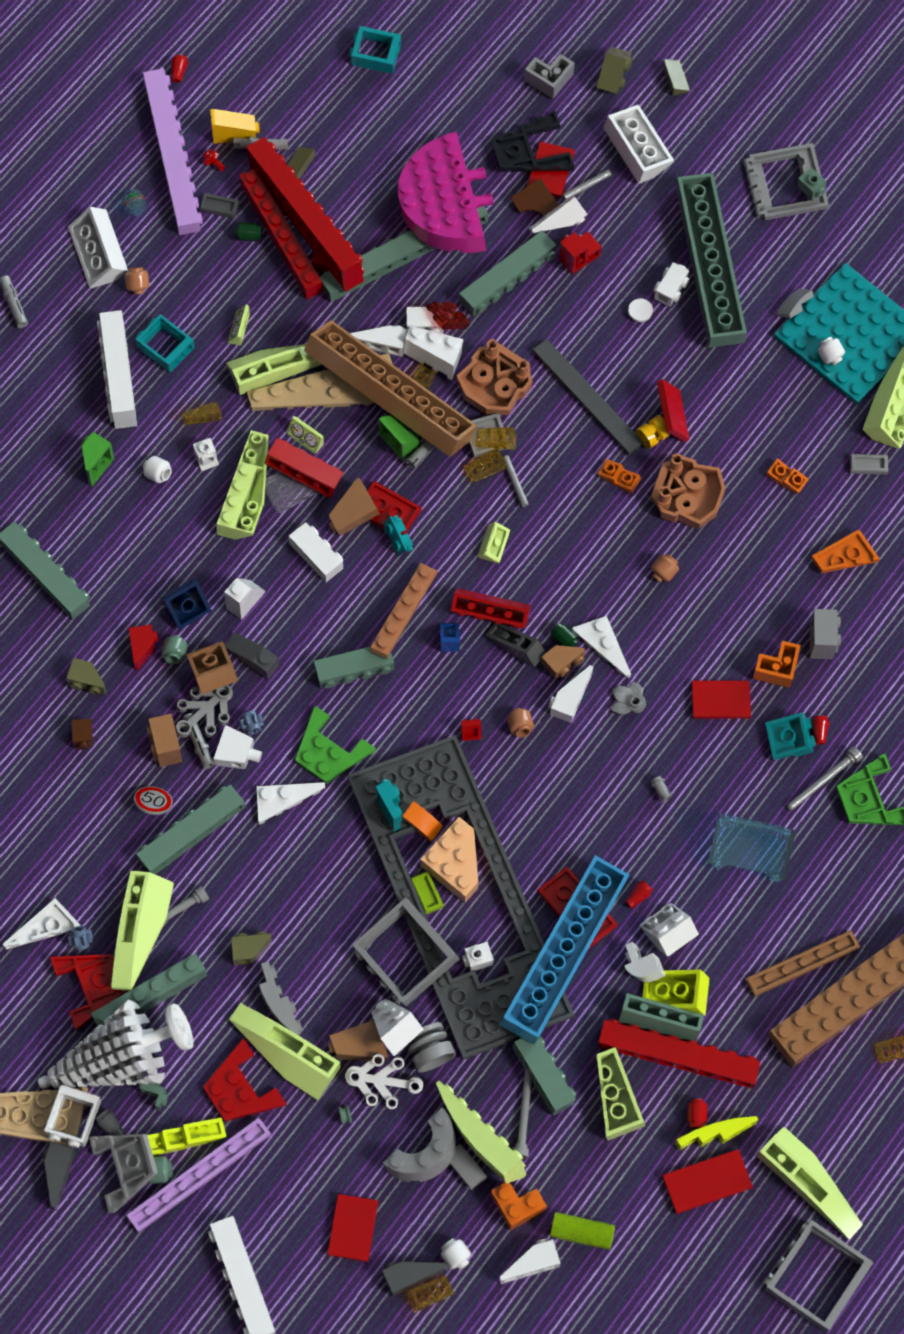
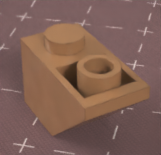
(561, 659)

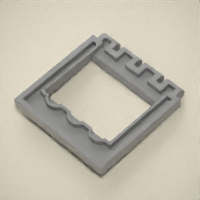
(753, 165)

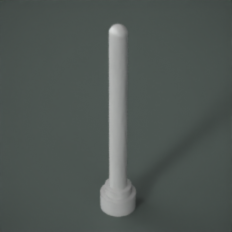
(853, 755)
(198, 896)
(521, 1146)

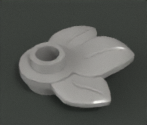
(626, 697)

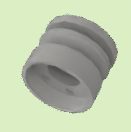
(430, 1048)

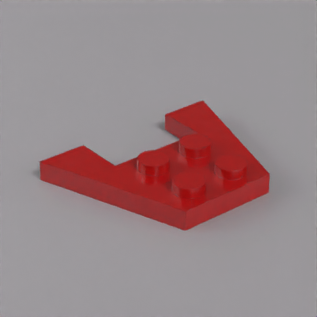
(96, 981)
(232, 1092)

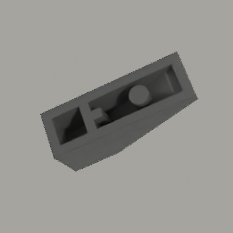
(516, 643)
(253, 655)
(57, 1166)
(409, 1274)

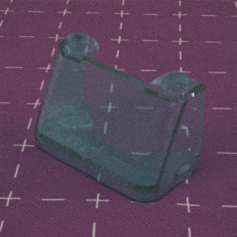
(751, 846)

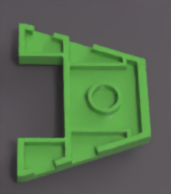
(324, 757)
(862, 800)

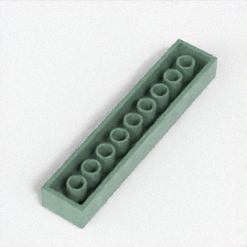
(711, 260)

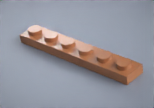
(403, 611)

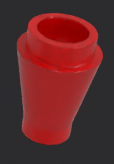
(178, 67)
(820, 729)
(638, 894)

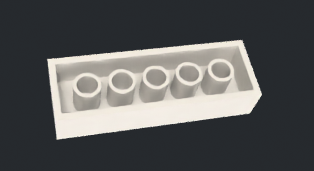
(116, 369)

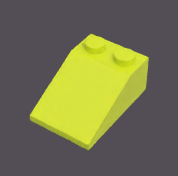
(680, 989)

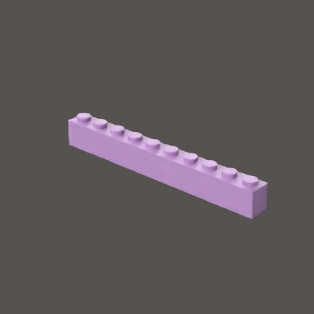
(171, 151)

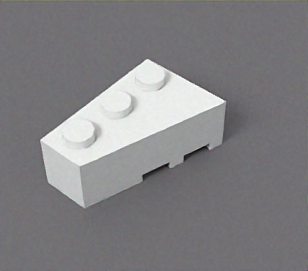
(434, 349)
(395, 1025)

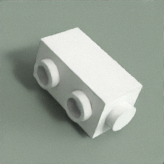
(669, 288)

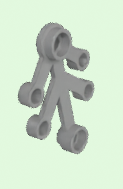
(205, 708)

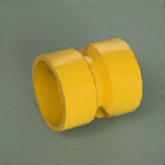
(652, 432)

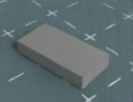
(868, 464)

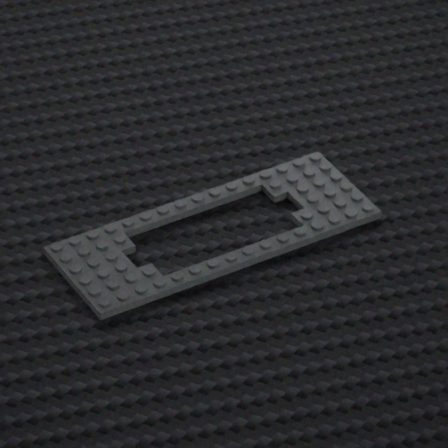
(442, 779)

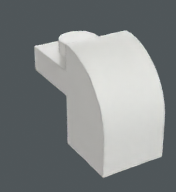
(643, 969)

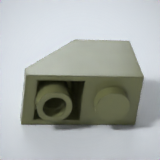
(85, 676)
(249, 948)

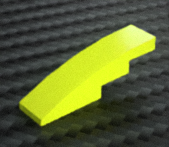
(722, 1130)
(187, 1136)

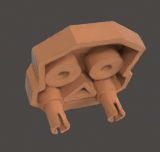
(486, 391)
(703, 497)

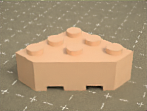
(454, 860)

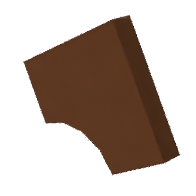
(535, 198)

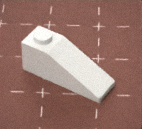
(564, 215)
(384, 339)
(569, 697)
(536, 1260)

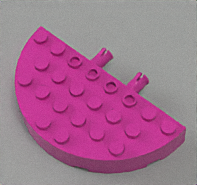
(439, 197)

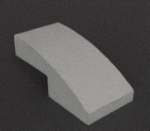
(792, 304)
(467, 1168)

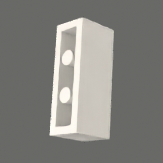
(316, 551)

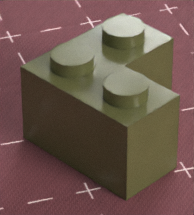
(614, 66)

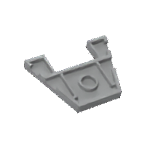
(133, 1164)

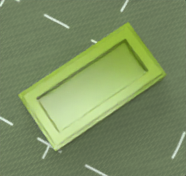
(427, 893)

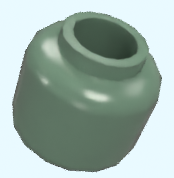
(174, 649)
(164, 1170)

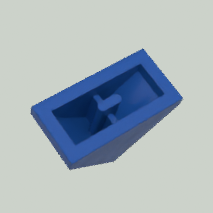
(449, 637)

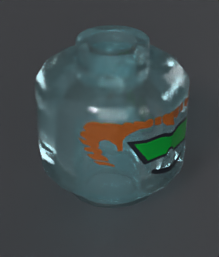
(134, 202)

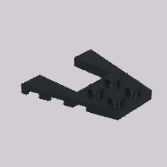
(515, 153)

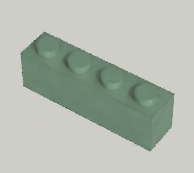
(351, 666)
(661, 1017)
(545, 1075)

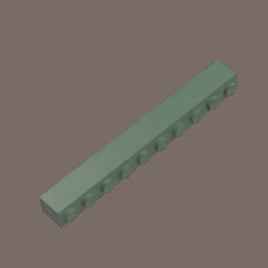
(386, 259)

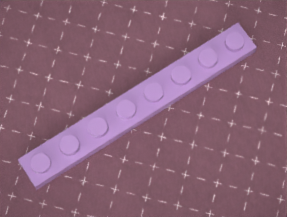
(198, 1175)

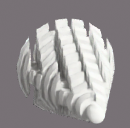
(120, 1051)

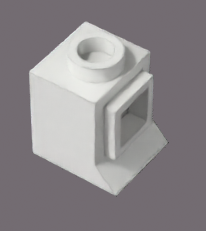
(205, 454)

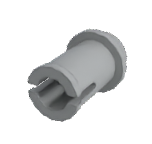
(661, 789)

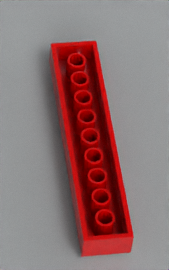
(306, 214)

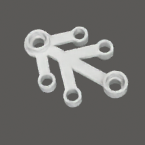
(381, 1080)

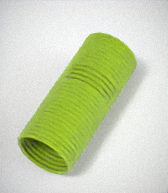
(582, 1231)

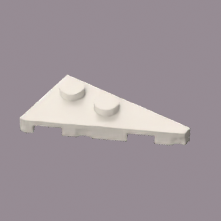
(601, 638)
(277, 798)
(47, 923)

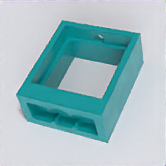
(371, 62)
(177, 355)

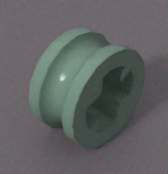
(345, 1114)

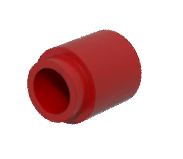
(697, 1113)

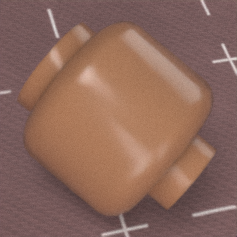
(137, 280)
(664, 568)
(520, 722)

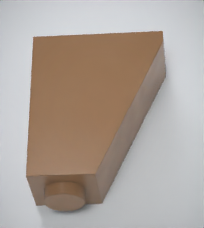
(353, 509)
(358, 1043)

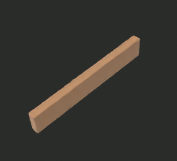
(802, 963)

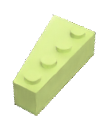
(618, 1100)

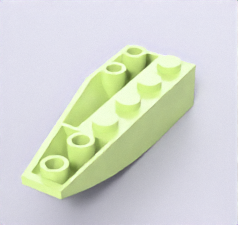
(269, 366)
(886, 413)
(246, 491)
(140, 924)
(287, 1052)
(482, 1138)
(808, 1178)

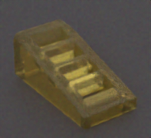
(419, 374)
(203, 414)
(500, 444)
(482, 461)
(879, 1050)
(414, 1301)

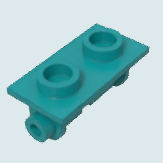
(393, 527)

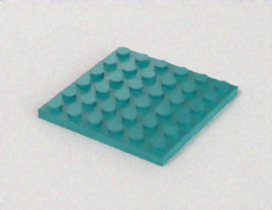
(863, 322)

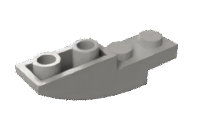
(280, 1008)

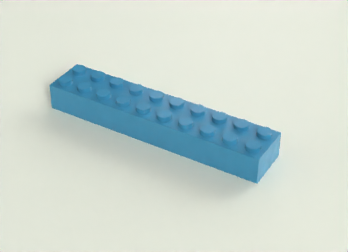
(564, 950)

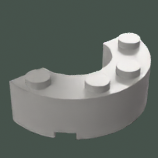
(430, 1161)

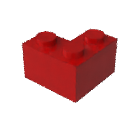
(578, 251)

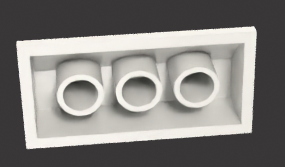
(638, 143)
(97, 247)

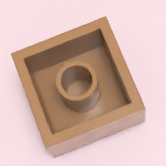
(212, 667)
(164, 740)

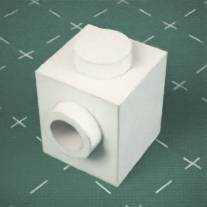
(478, 957)

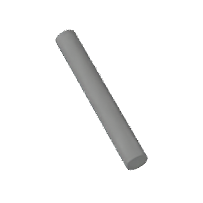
(589, 183)
(515, 481)

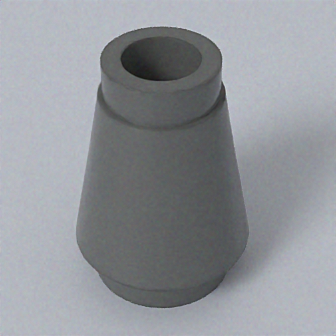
(109, 1123)

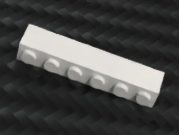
(242, 1277)

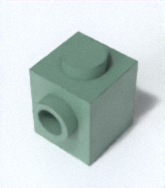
(812, 184)

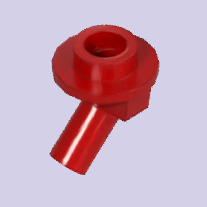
(210, 158)

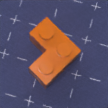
(778, 669)
(514, 1209)

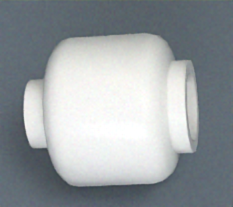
(831, 351)
(157, 469)
(455, 1254)

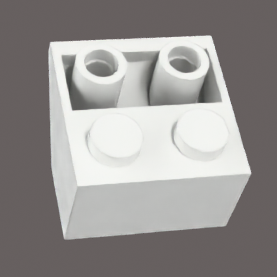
(669, 929)

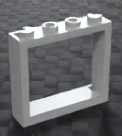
(383, 924)
(840, 1246)

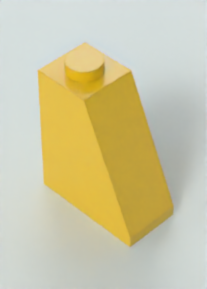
(231, 124)

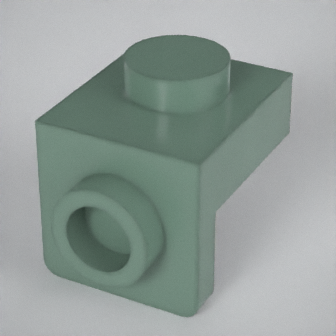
(155, 1091)

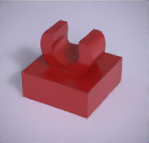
(471, 729)

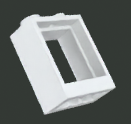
(77, 1096)

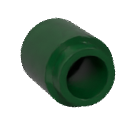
(248, 231)
(564, 635)

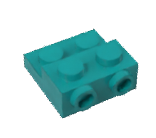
(790, 736)
(388, 800)

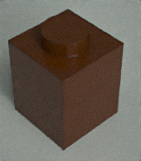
(82, 734)

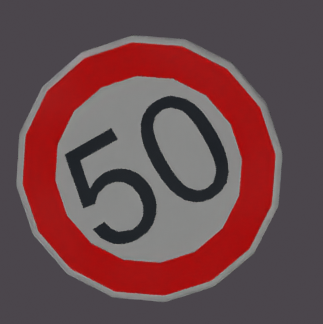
(153, 800)

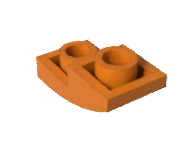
(618, 476)
(786, 477)
(422, 821)

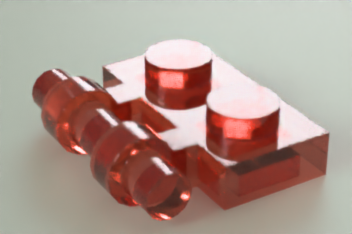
(446, 316)

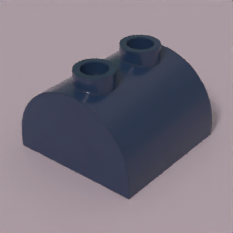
(185, 604)

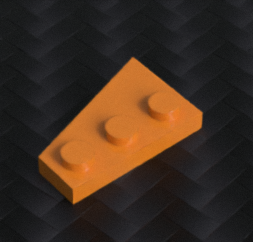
(845, 553)

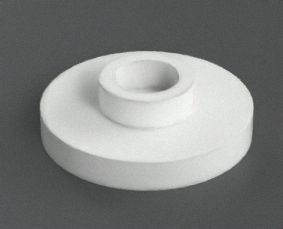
(640, 310)

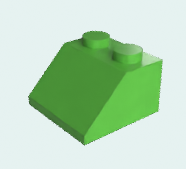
(398, 436)
(97, 456)

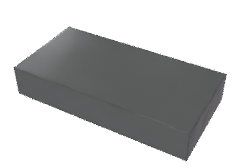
(219, 205)

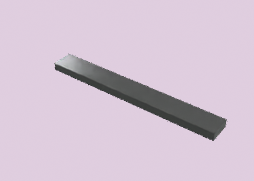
(588, 397)

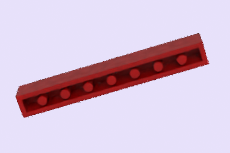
(280, 233)
(679, 1054)

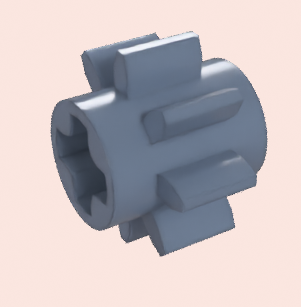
(251, 722)
(80, 937)

